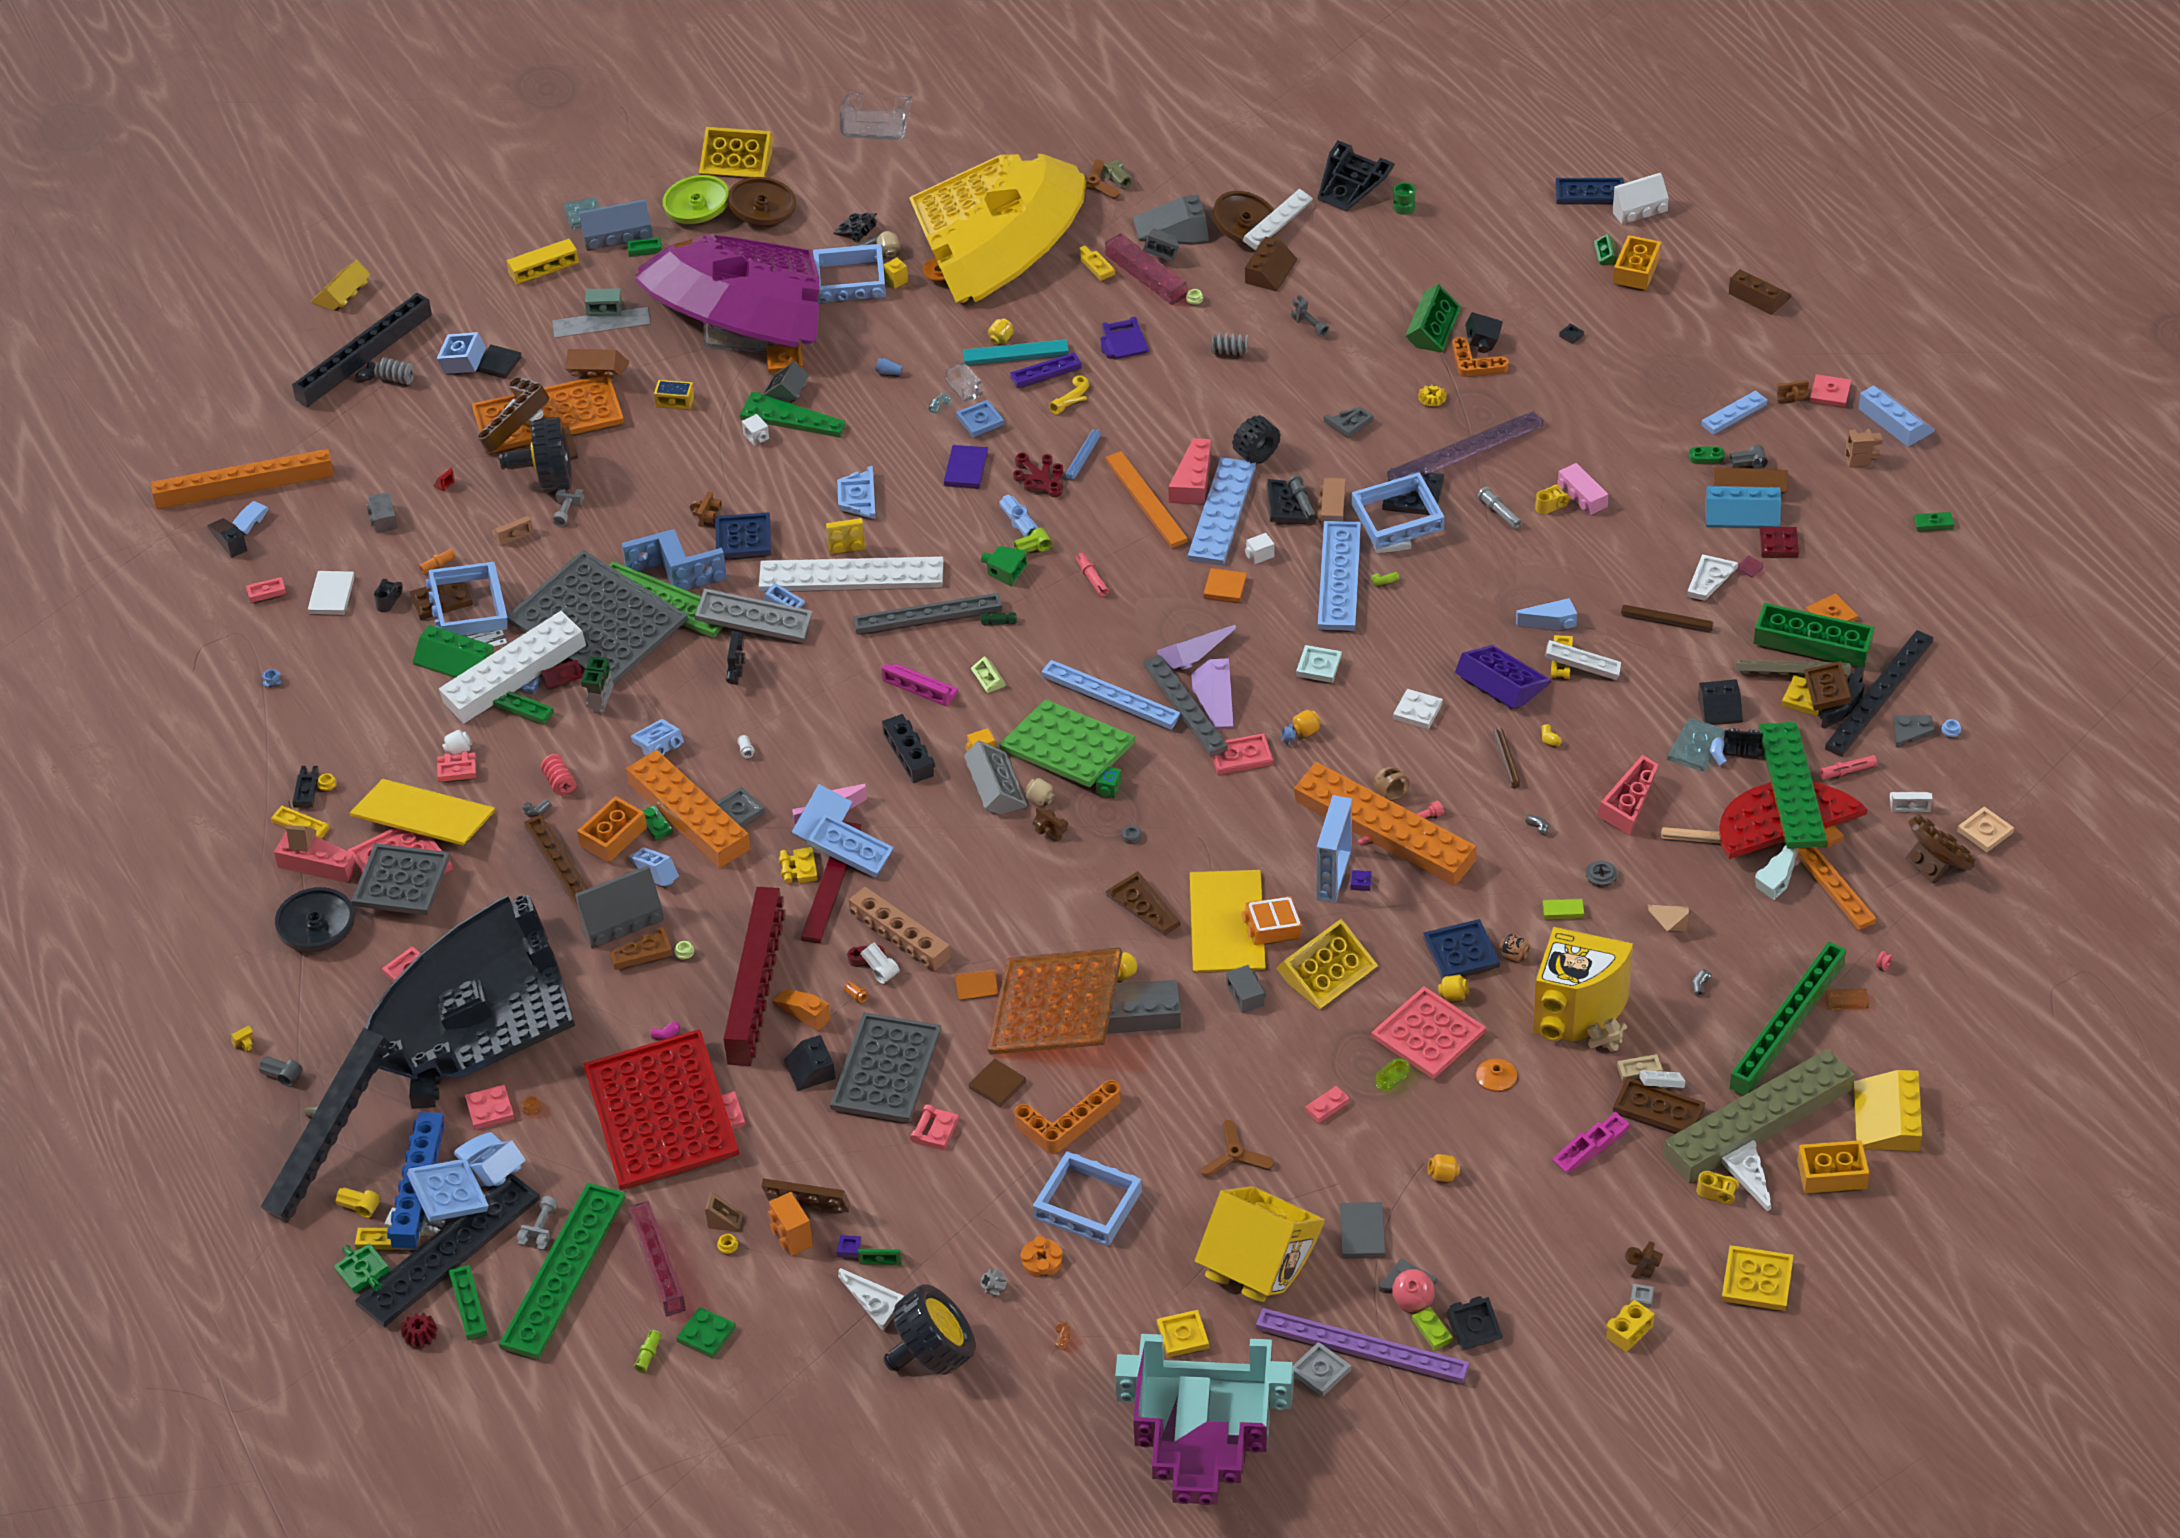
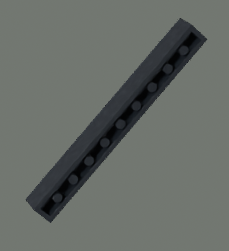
(361, 349)
(325, 1125)

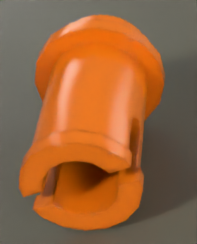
(859, 994)

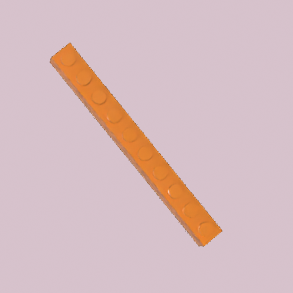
(242, 478)

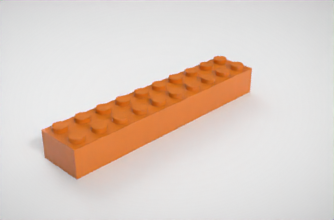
(1389, 824)

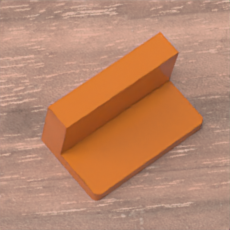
(976, 984)

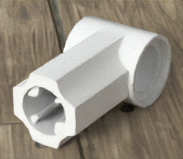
(883, 967)

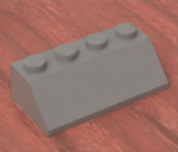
(994, 779)

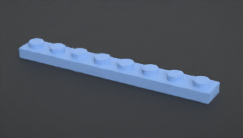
(1111, 694)

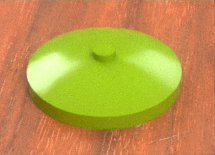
(696, 199)

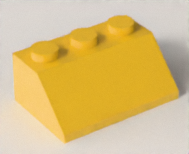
(342, 286)

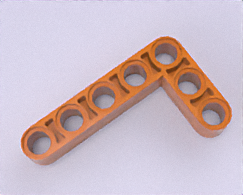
(1057, 1135)

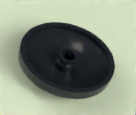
(314, 919)

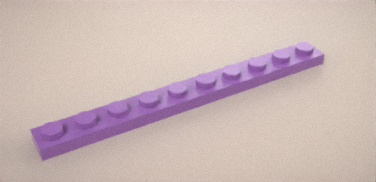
(1363, 1345)

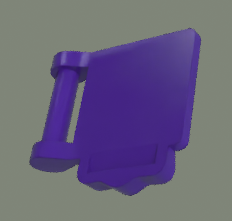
(1122, 342)

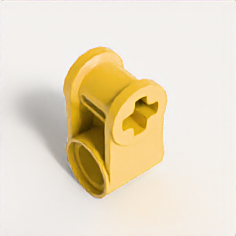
(1550, 499)
(1715, 1187)

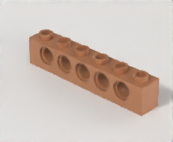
(899, 929)

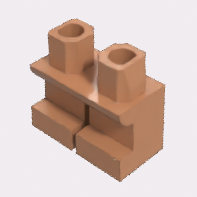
(1861, 447)

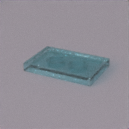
(1694, 744)

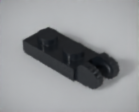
(305, 788)

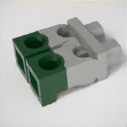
(598, 683)

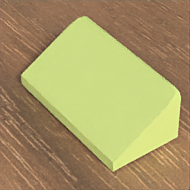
(988, 675)

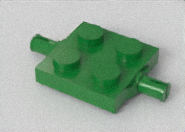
(361, 1268)

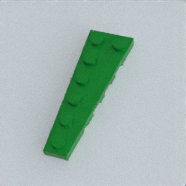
(791, 416)

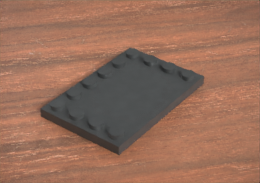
(886, 1067)

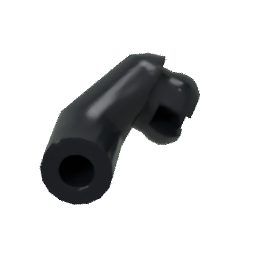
(366, 374)

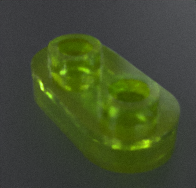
(1388, 1076)

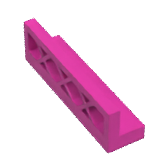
(918, 684)

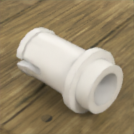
(746, 749)

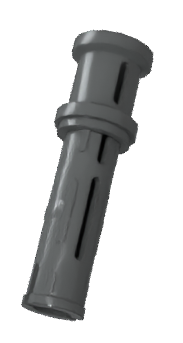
(1300, 493)

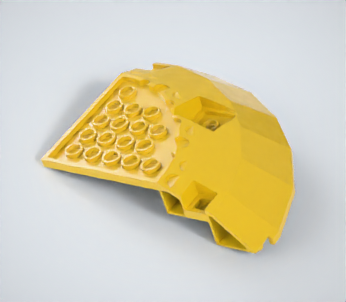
(998, 219)

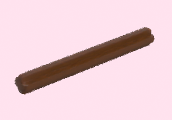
(1667, 618)

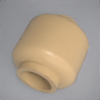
(889, 244)
(1039, 792)

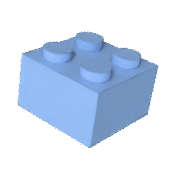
(461, 353)
(497, 1163)

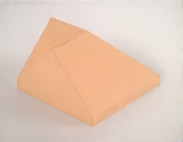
(1671, 917)

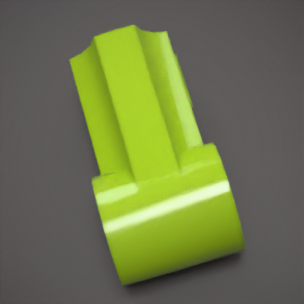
(1037, 540)

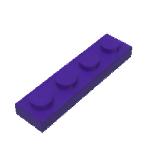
(1045, 370)

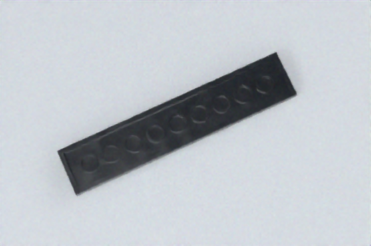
(446, 1251)

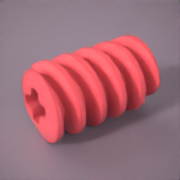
(558, 774)

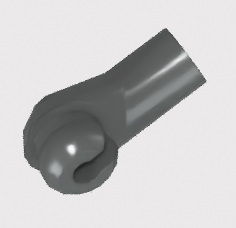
(530, 810)

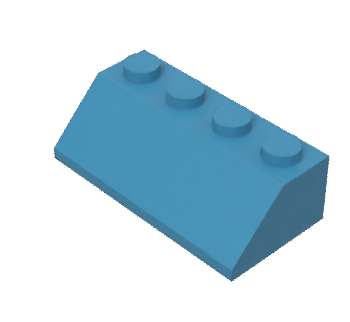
(1742, 507)

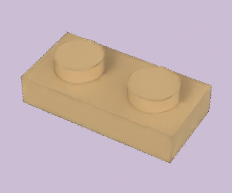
(1632, 1067)

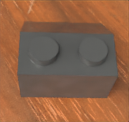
(787, 383)

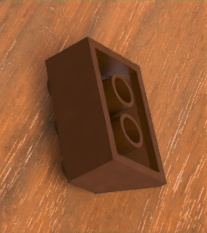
(1269, 264)
(1757, 292)

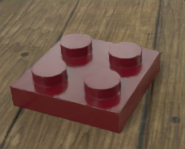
(1779, 542)

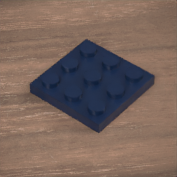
(744, 535)
(1461, 949)

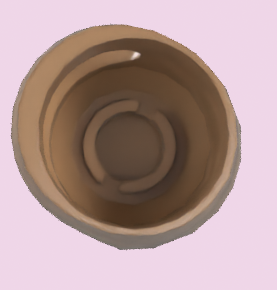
(1389, 782)

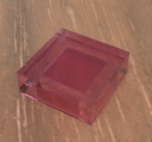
(1750, 566)

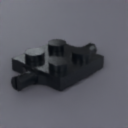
(735, 658)

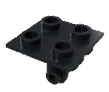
(858, 225)
(1751, 739)

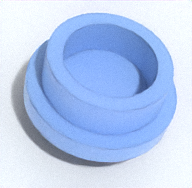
(1951, 728)

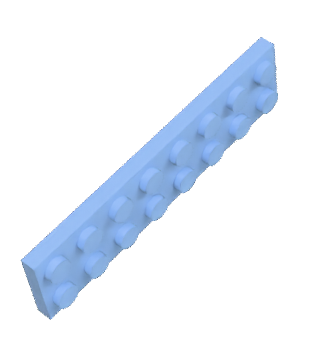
(1221, 511)
(1339, 575)

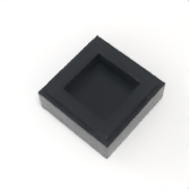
(1571, 333)

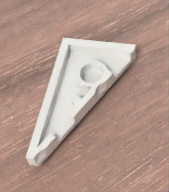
(1746, 1168)
(875, 1299)

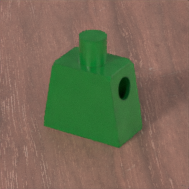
(1005, 564)

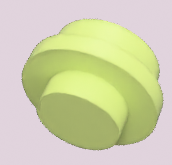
(1194, 296)
(684, 950)

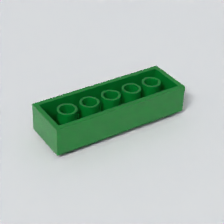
(1814, 635)

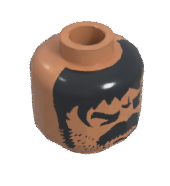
(1514, 947)

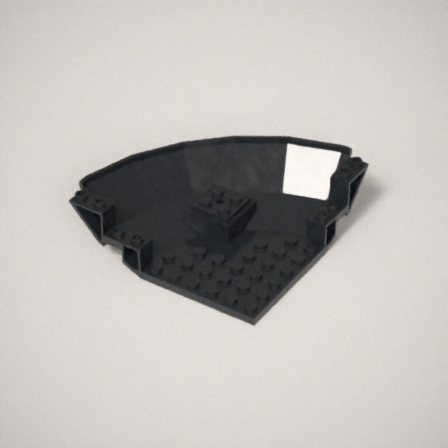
(474, 995)

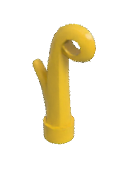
(1072, 397)

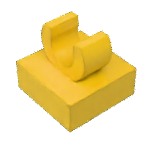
(243, 1038)

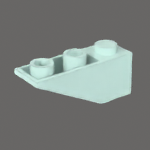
(1776, 875)

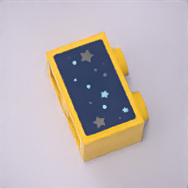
(674, 394)

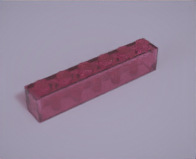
(1146, 269)
(657, 1258)

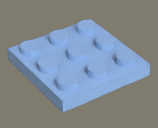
(447, 1190)

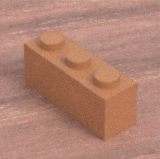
(1332, 501)

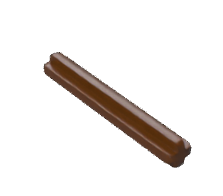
(1506, 758)

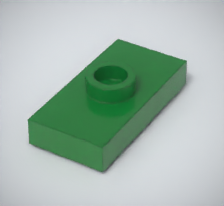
(1933, 521)

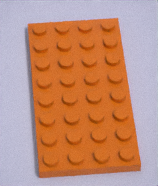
(580, 404)

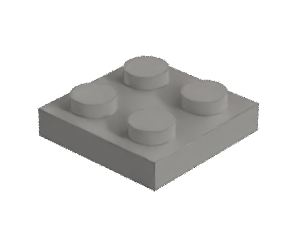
(1321, 1369)

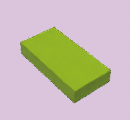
(1563, 909)

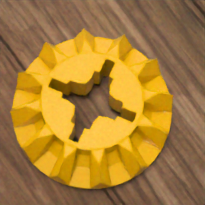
(1430, 400)

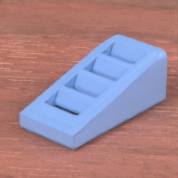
(777, 590)

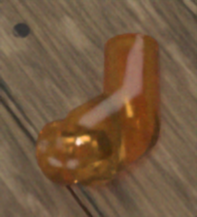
(1064, 1336)

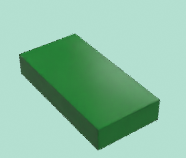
(644, 246)

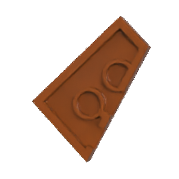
(648, 949)

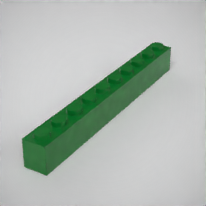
(1787, 1019)

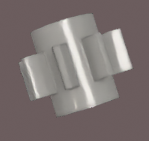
(993, 1282)

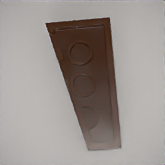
(1142, 901)

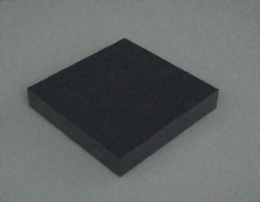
(498, 361)

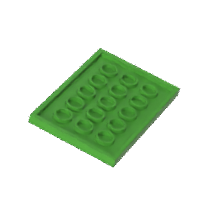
(1067, 742)

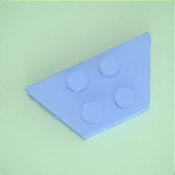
(857, 493)

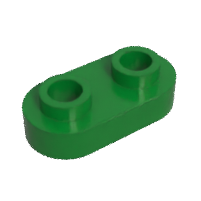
(1706, 455)

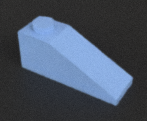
(1551, 616)
(660, 865)

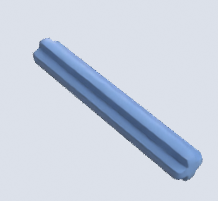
(1083, 454)

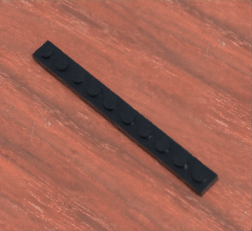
(1879, 693)

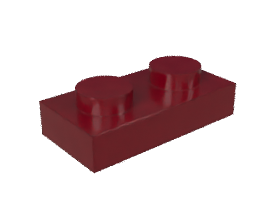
(562, 674)

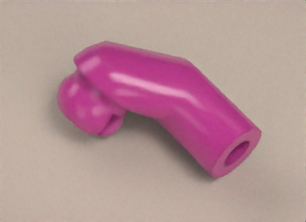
(667, 1032)

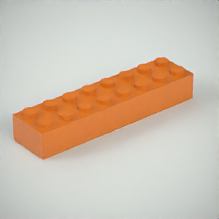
(688, 808)

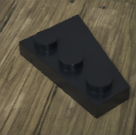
(1281, 503)

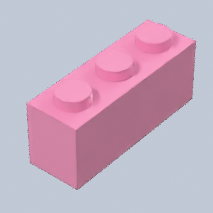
(1583, 489)

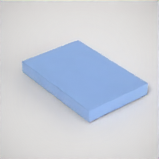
(822, 802)

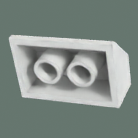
(1640, 199)

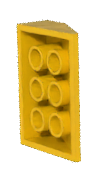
(736, 152)
(1327, 965)
(1889, 1111)

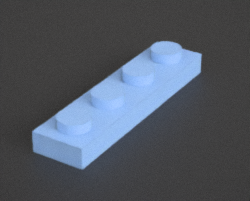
(1734, 412)

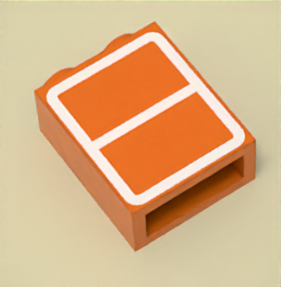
(1272, 920)

